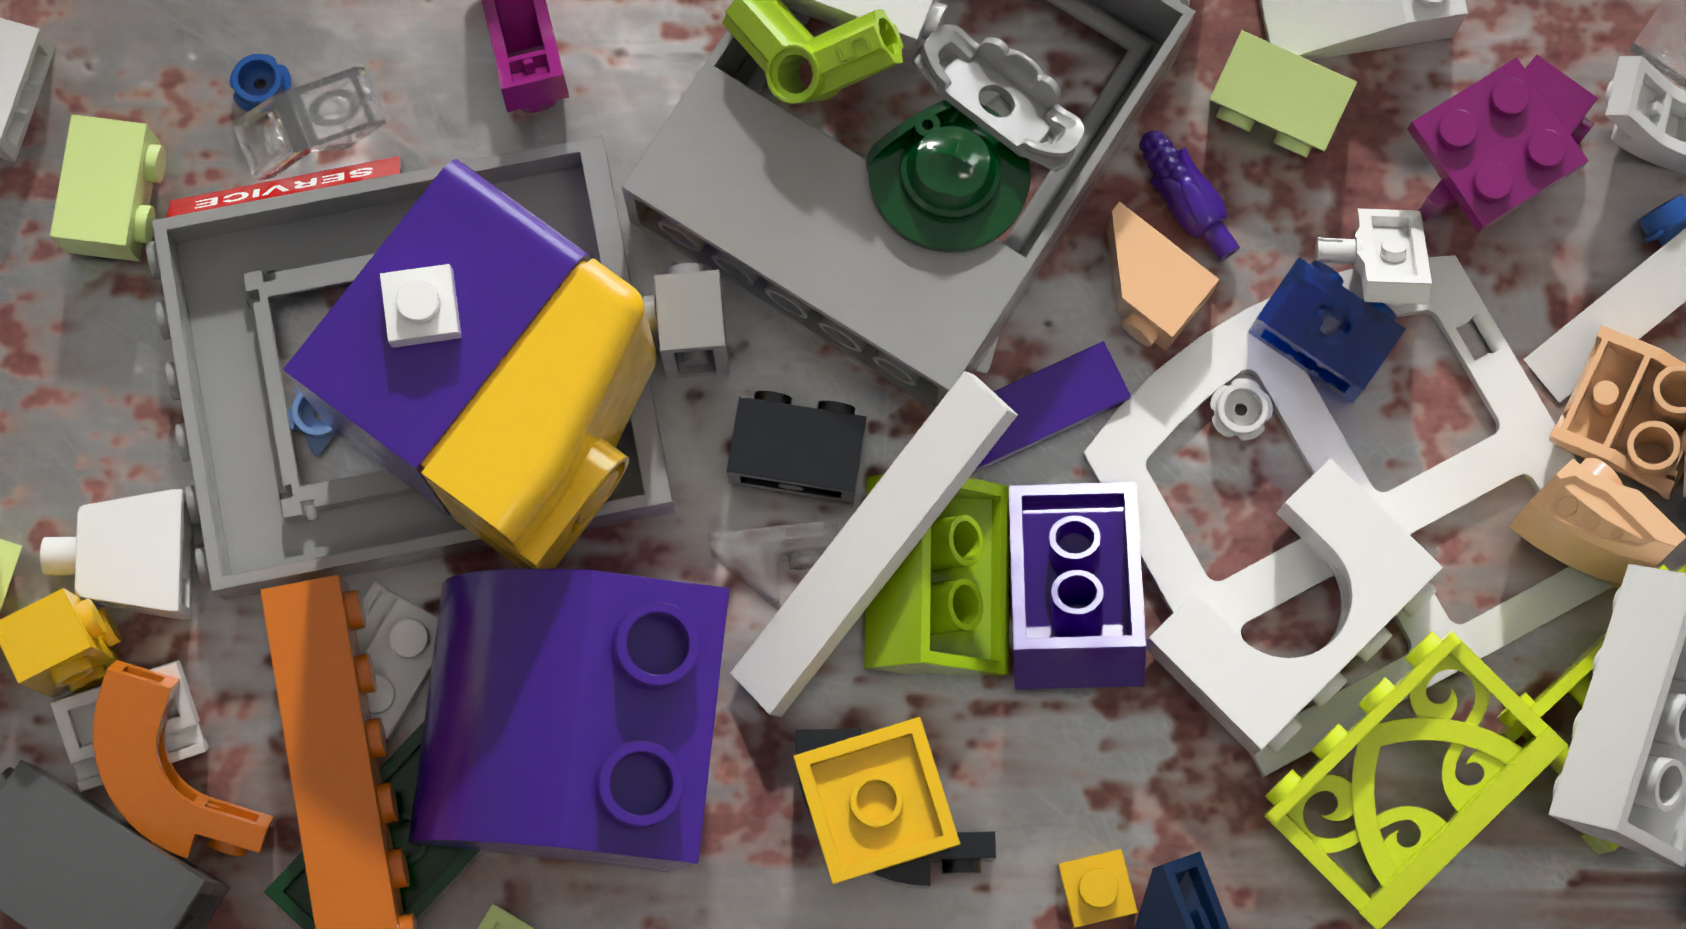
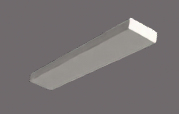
(873, 543)

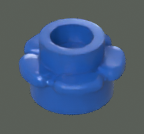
(256, 68)
(1664, 221)

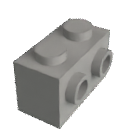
(689, 321)

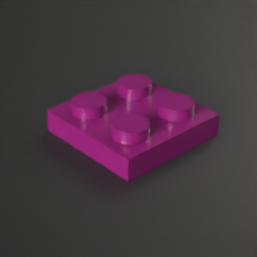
(1497, 144)

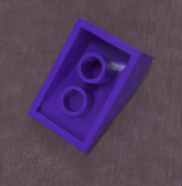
(1076, 586)

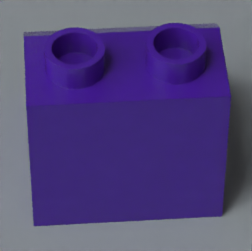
(571, 717)

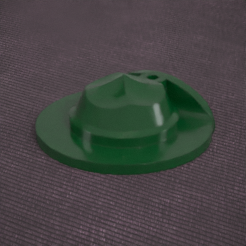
(947, 181)

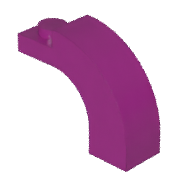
(525, 54)

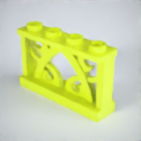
(1399, 868)

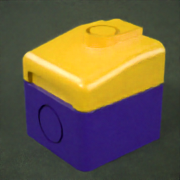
(523, 409)

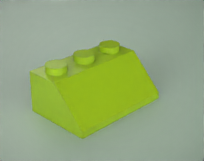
(950, 595)

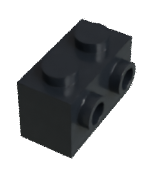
(796, 446)

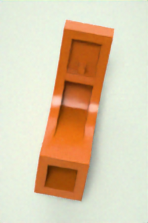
(142, 780)

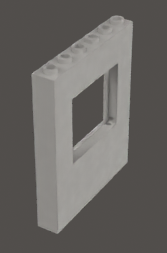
(227, 370)

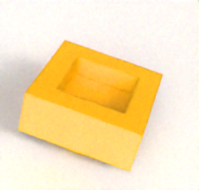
(1097, 888)

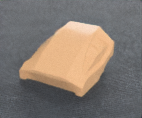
(1624, 400)
(1596, 523)

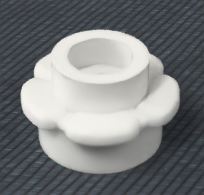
(1243, 392)

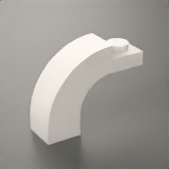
(1647, 114)

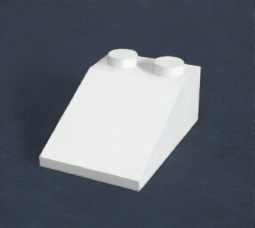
(1354, 26)

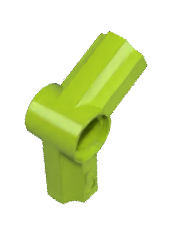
(836, 57)

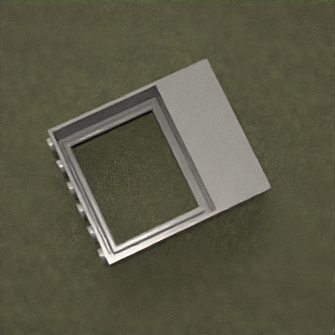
(798, 226)

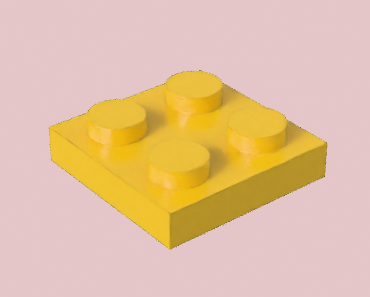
(876, 800)

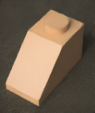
(1153, 280)

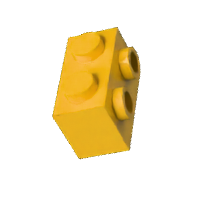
(59, 643)

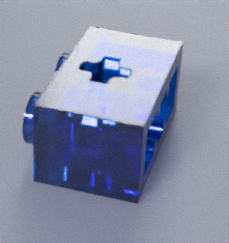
(1293, 323)

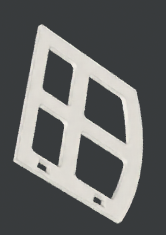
(1514, 451)

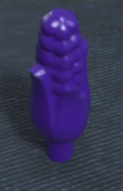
(1188, 193)

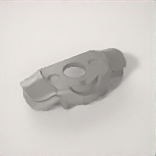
(963, 69)

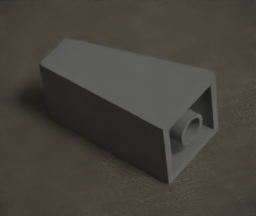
(86, 867)

